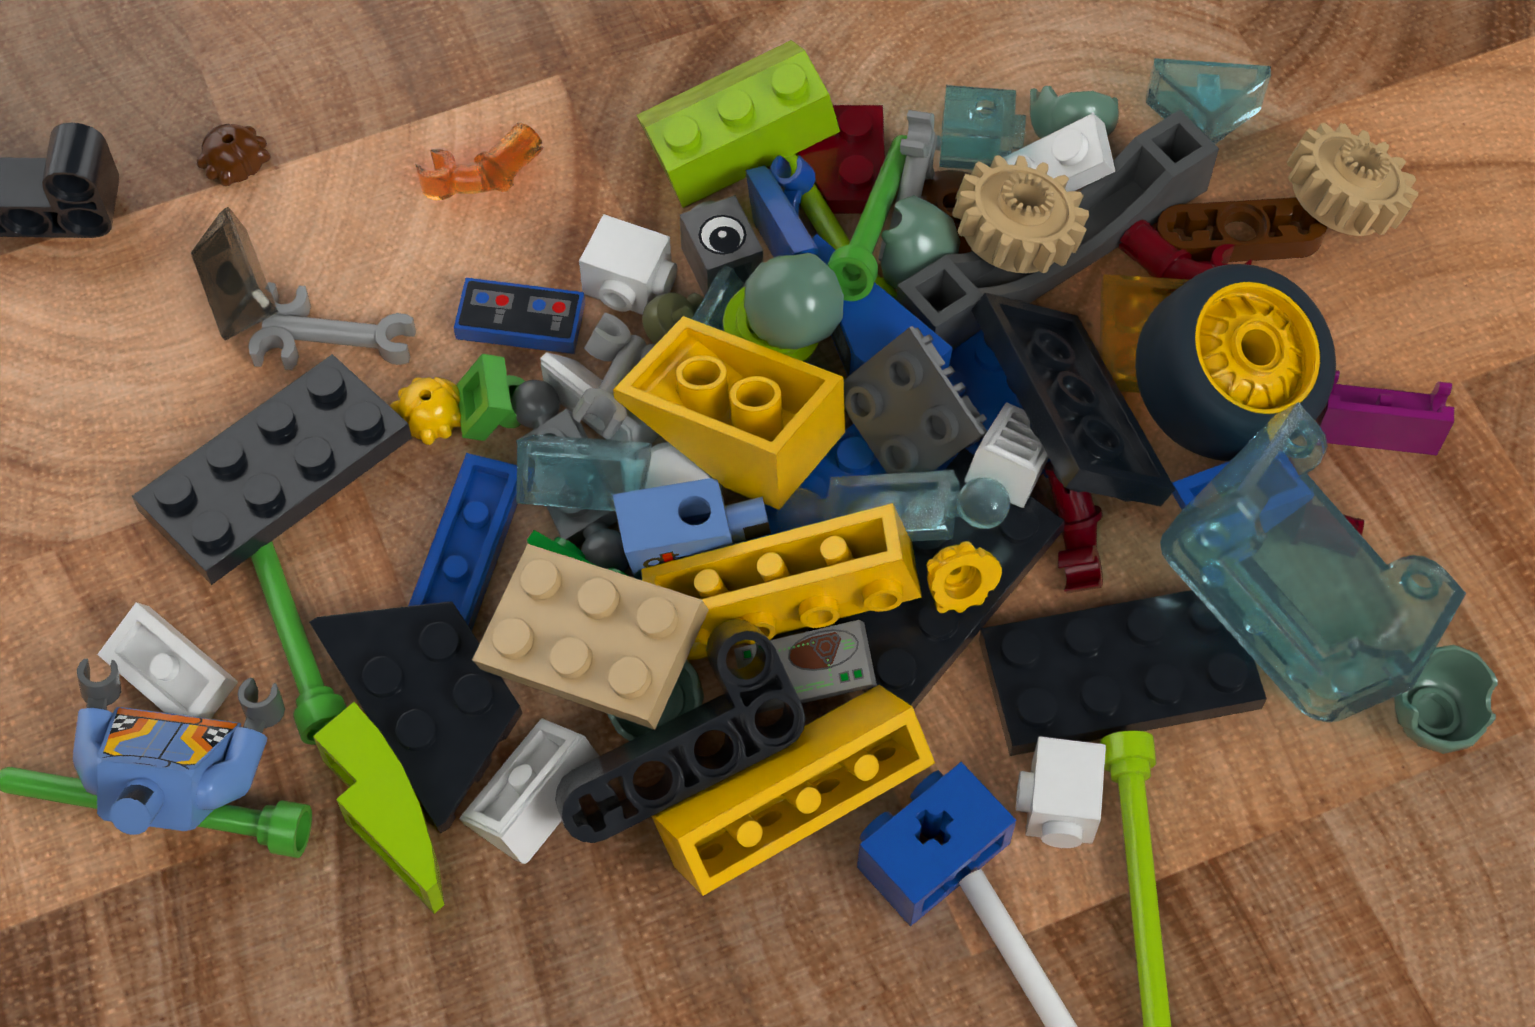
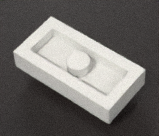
(1075, 151)
(166, 665)

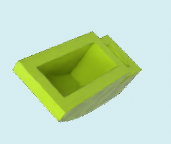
(381, 801)

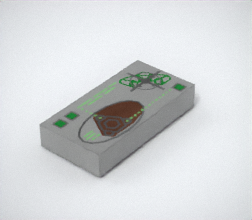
(820, 662)

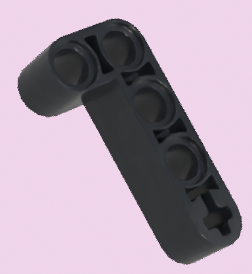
(63, 194)
(675, 742)

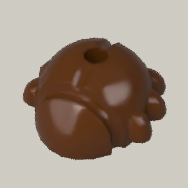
(232, 153)

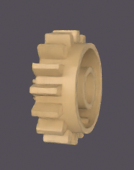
(1350, 181)
(1019, 216)

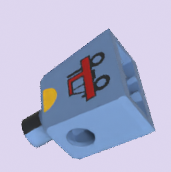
(683, 522)

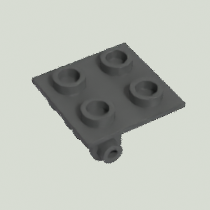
(910, 407)

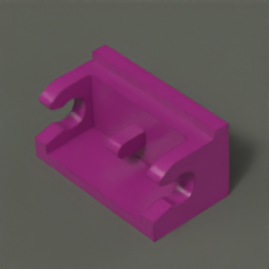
(1387, 418)

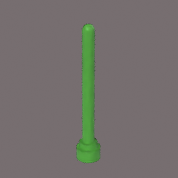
(854, 262)
(316, 702)
(280, 827)

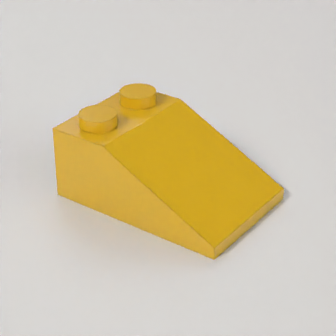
(737, 408)

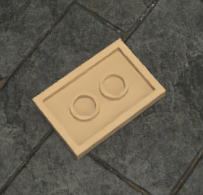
(591, 635)

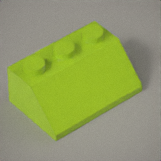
(739, 122)

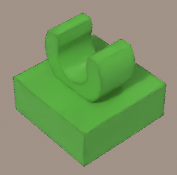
(486, 398)

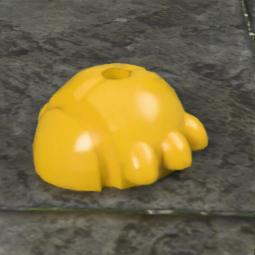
(430, 417)
(962, 576)

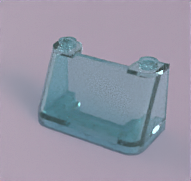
(1303, 582)

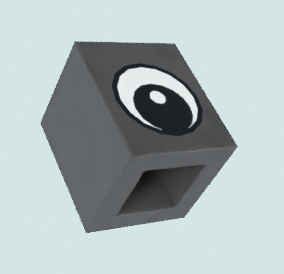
(719, 236)

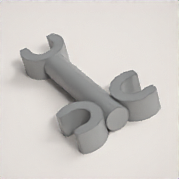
(919, 153)
(293, 324)
(613, 343)

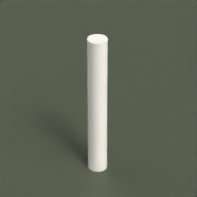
(1015, 951)

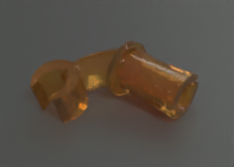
(489, 170)

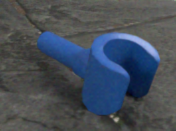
(798, 183)

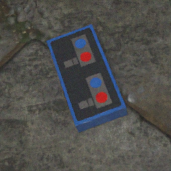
(519, 315)

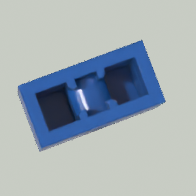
(921, 875)

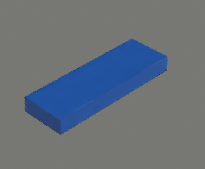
(775, 216)
(469, 536)

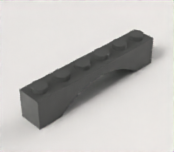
(1153, 172)

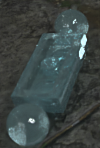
(922, 499)

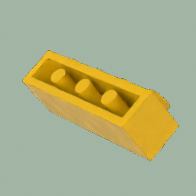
(799, 575)
(797, 791)

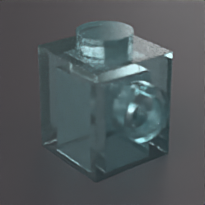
(979, 126)

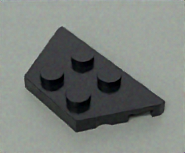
(424, 695)

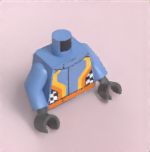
(166, 765)

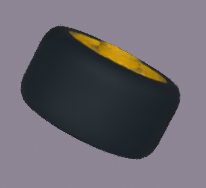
(1232, 357)

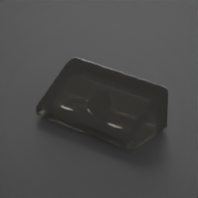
(232, 276)

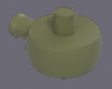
(666, 311)

